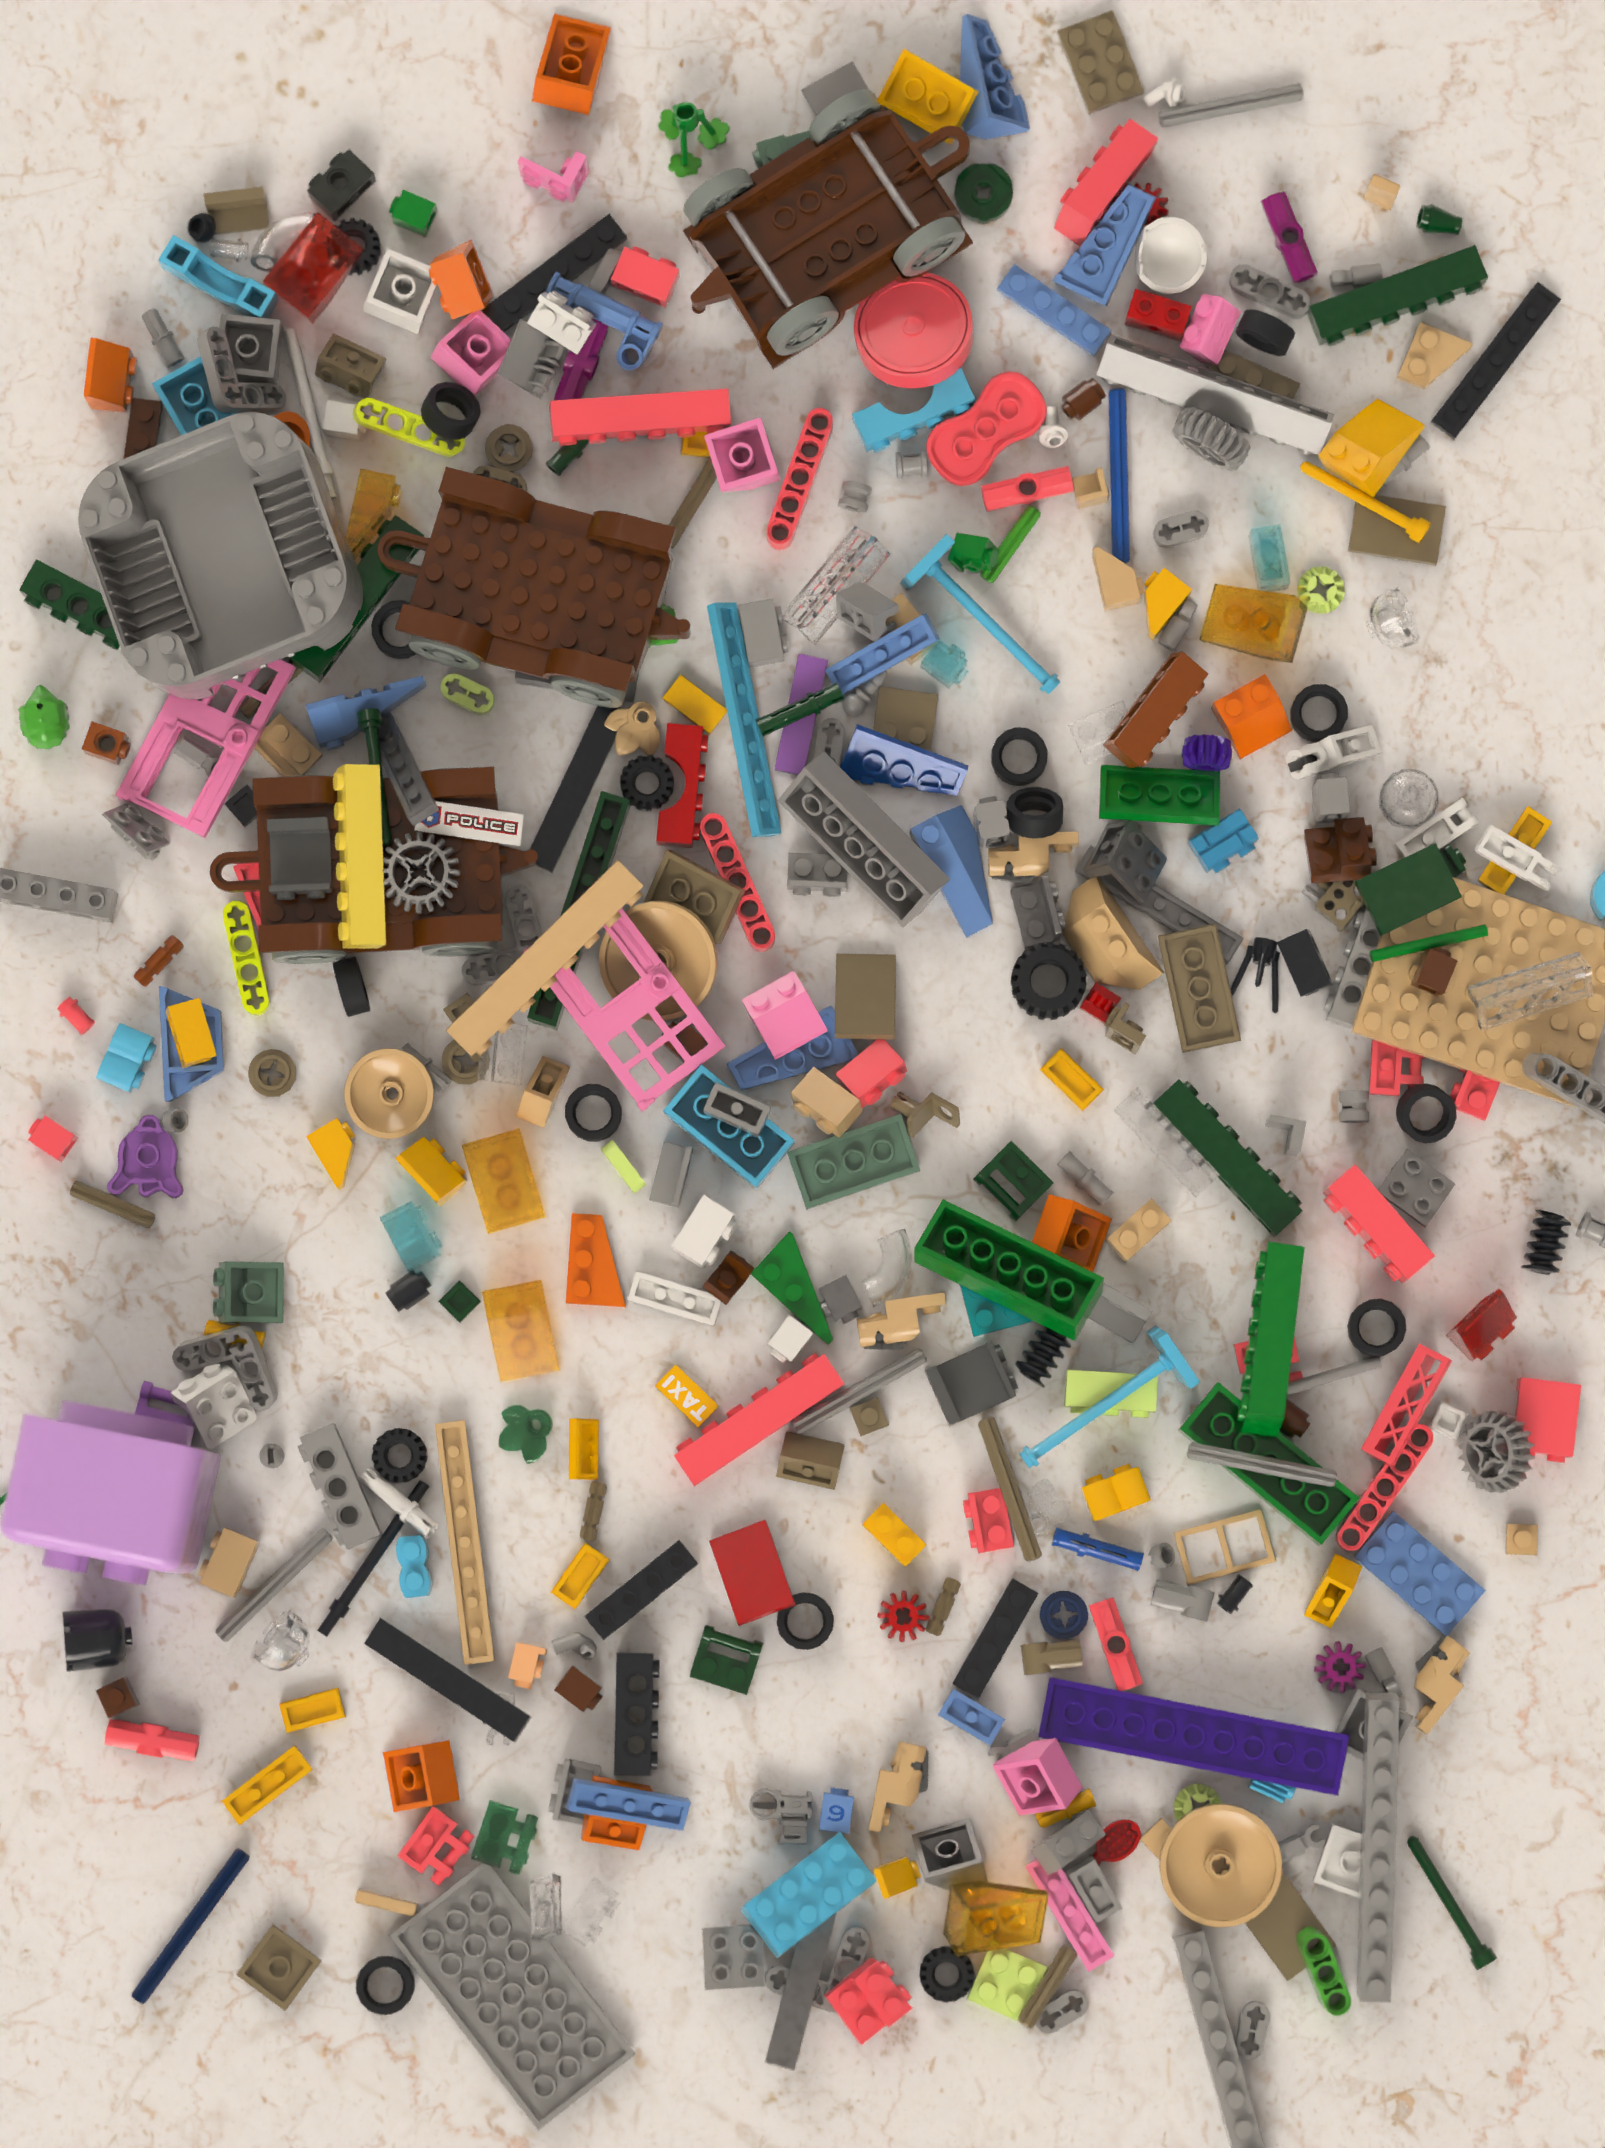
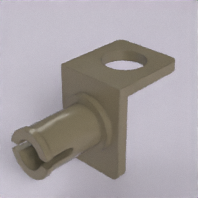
(921, 1113)

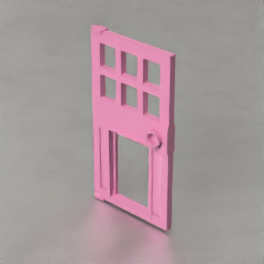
(213, 725)
(640, 998)

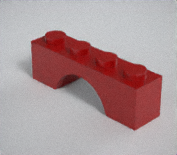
(677, 823)

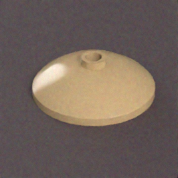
(368, 1096)

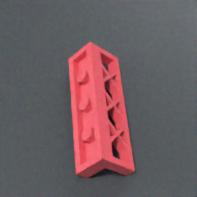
(1401, 1400)

